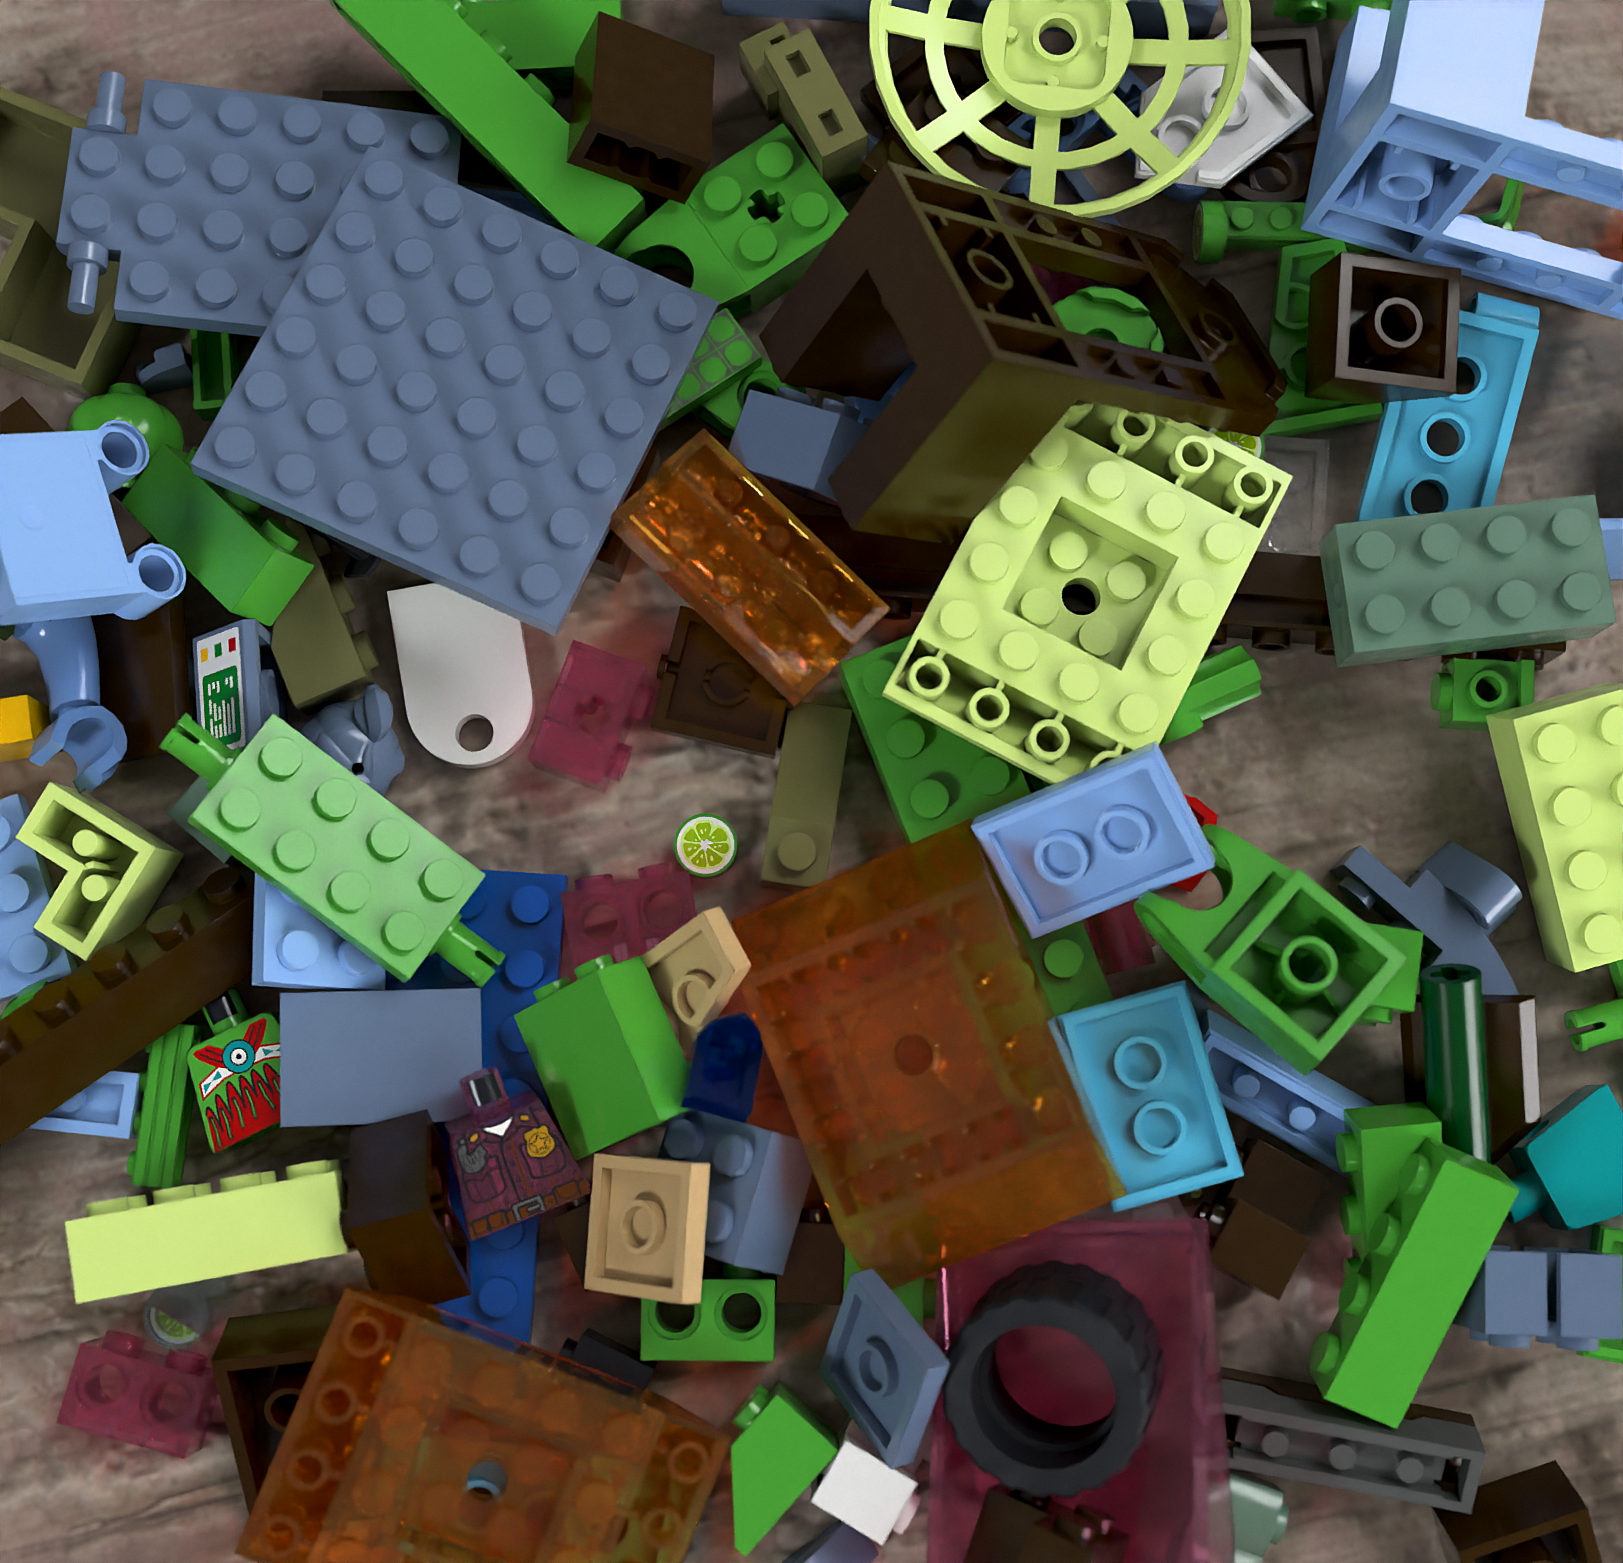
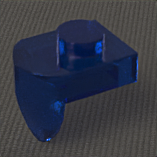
(724, 1068)

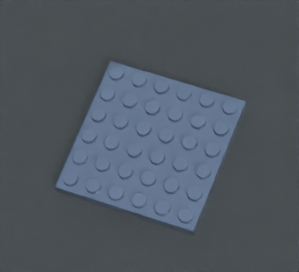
(457, 390)

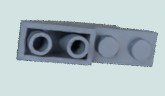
(1423, 906)

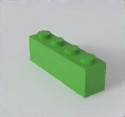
(1410, 1281)

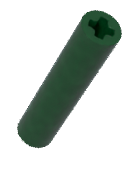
(1456, 1055)

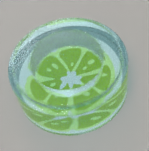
(179, 1315)

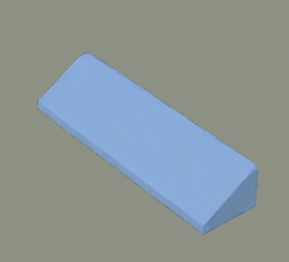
(1274, 1094)

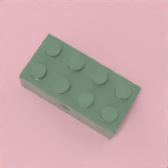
(1466, 580)

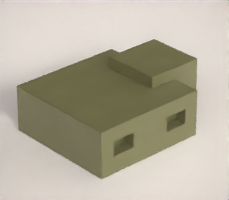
(803, 93)

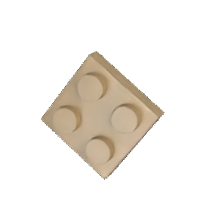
(647, 1227)

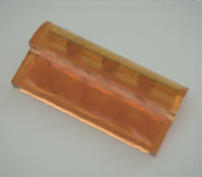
(748, 566)

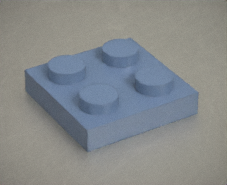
(883, 1368)

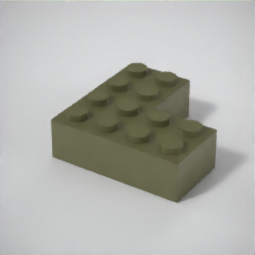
(36, 327)

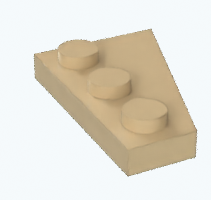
(697, 973)

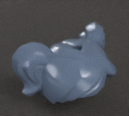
(360, 734)

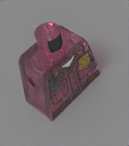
(507, 1157)

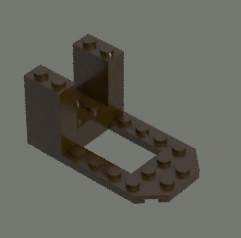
(947, 282)

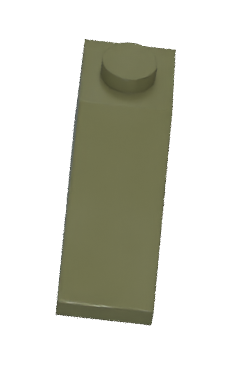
(806, 797)

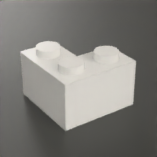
(863, 1488)

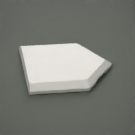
(1259, 120)

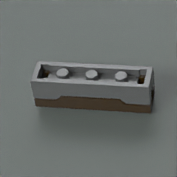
(1298, 1435)

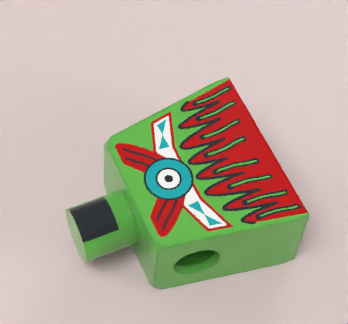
(237, 1073)

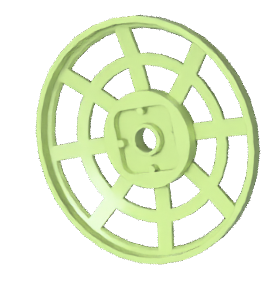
(1060, 85)

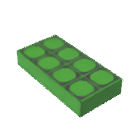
(720, 361)

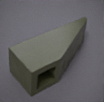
(315, 638)

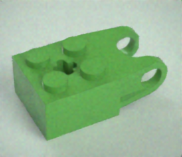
(724, 230)
(1259, 933)

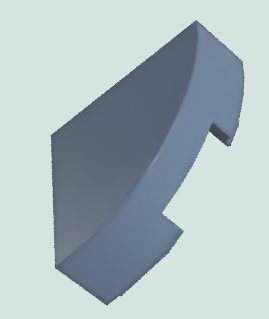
(168, 372)

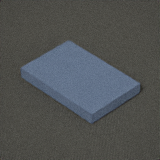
(376, 1054)

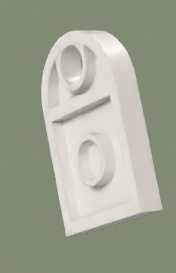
(458, 667)

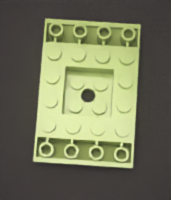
(1161, 537)

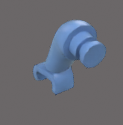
(72, 688)

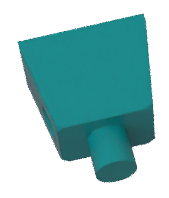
(1572, 1162)

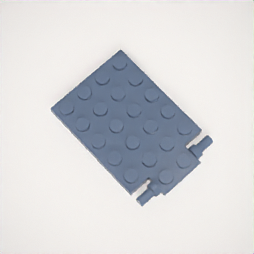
(218, 196)

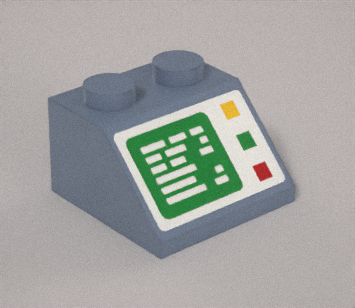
(236, 682)

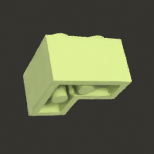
(110, 867)

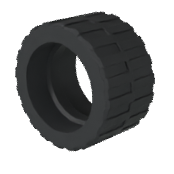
(1007, 1438)

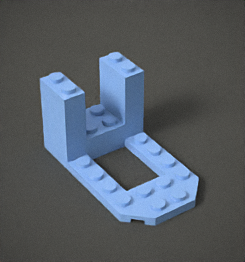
(1421, 120)

